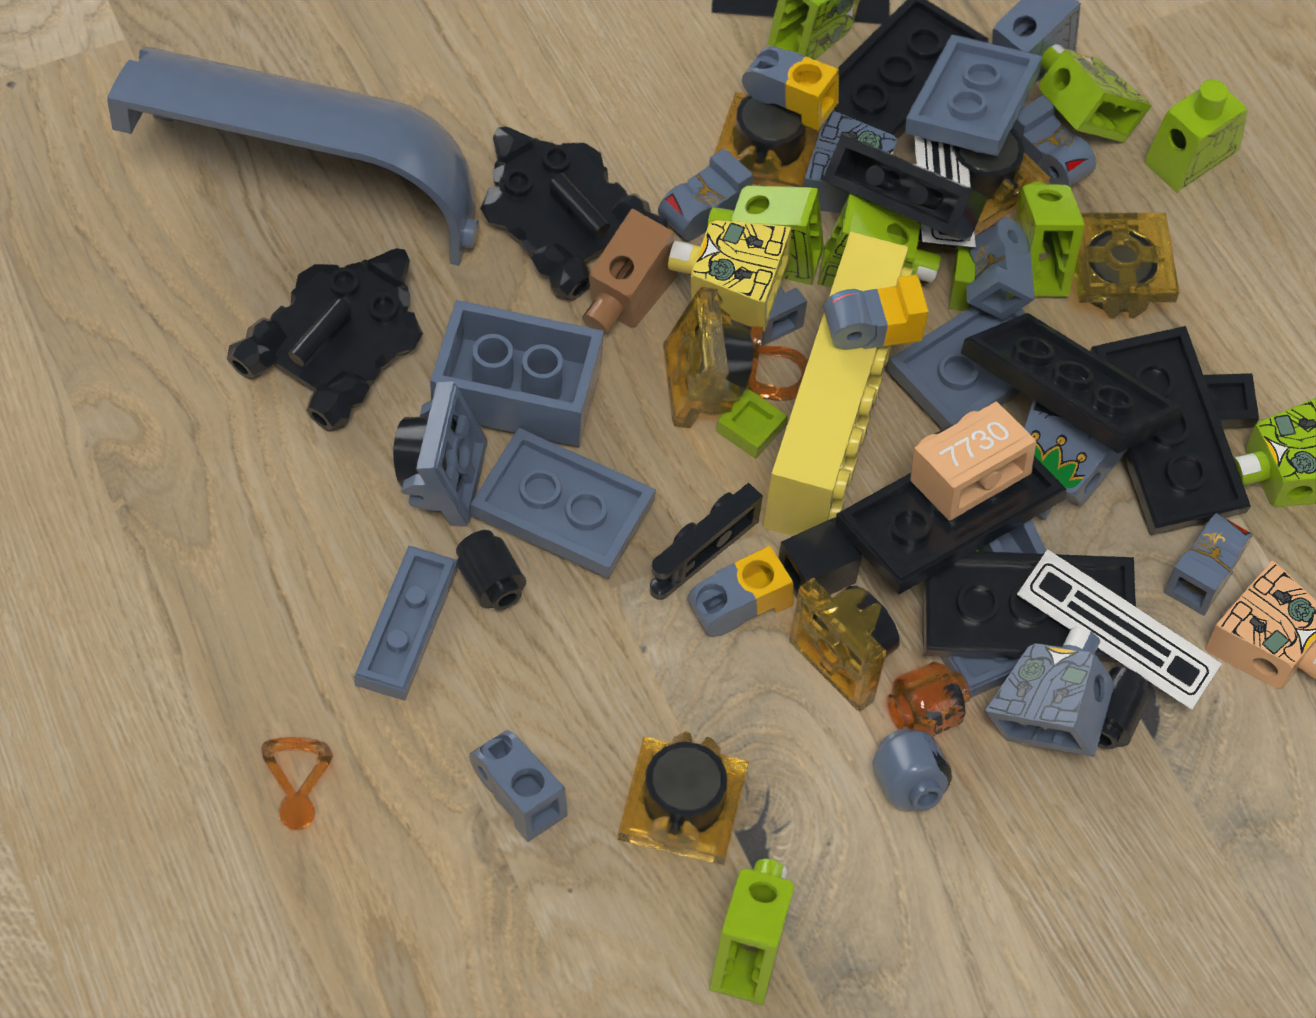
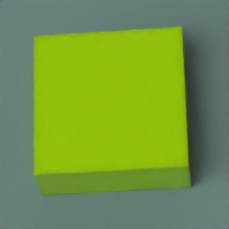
(962, 275)
(752, 423)

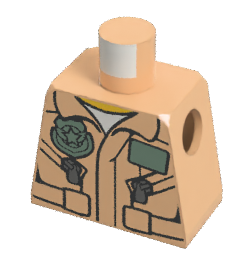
(1269, 629)

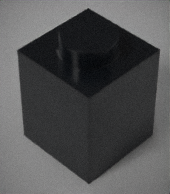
(822, 555)

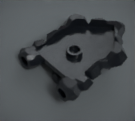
(557, 205)
(335, 333)

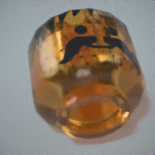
(928, 699)

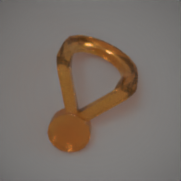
(765, 390)
(297, 808)

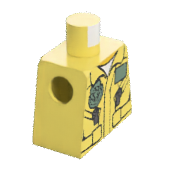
(742, 263)

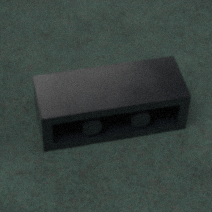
(905, 188)

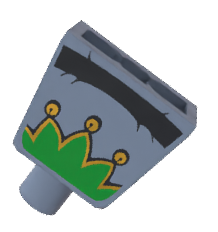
(1069, 454)

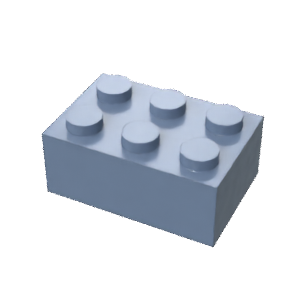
(521, 370)

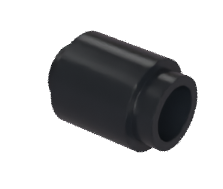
(490, 570)
(1125, 708)

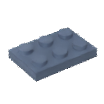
(973, 95)
(946, 380)
(563, 502)

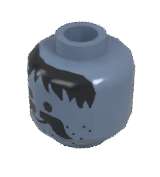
(911, 768)

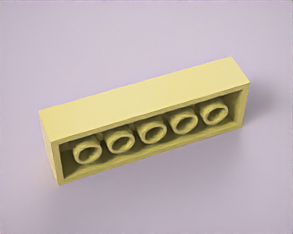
(832, 403)

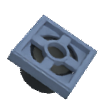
(441, 455)

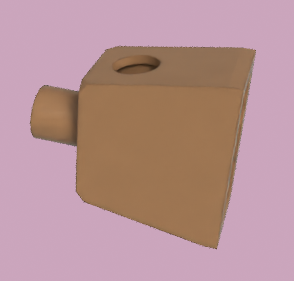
(630, 273)

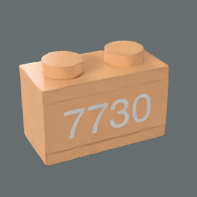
(972, 460)

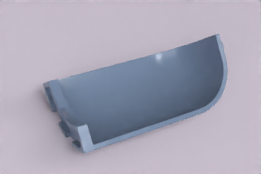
(305, 117)

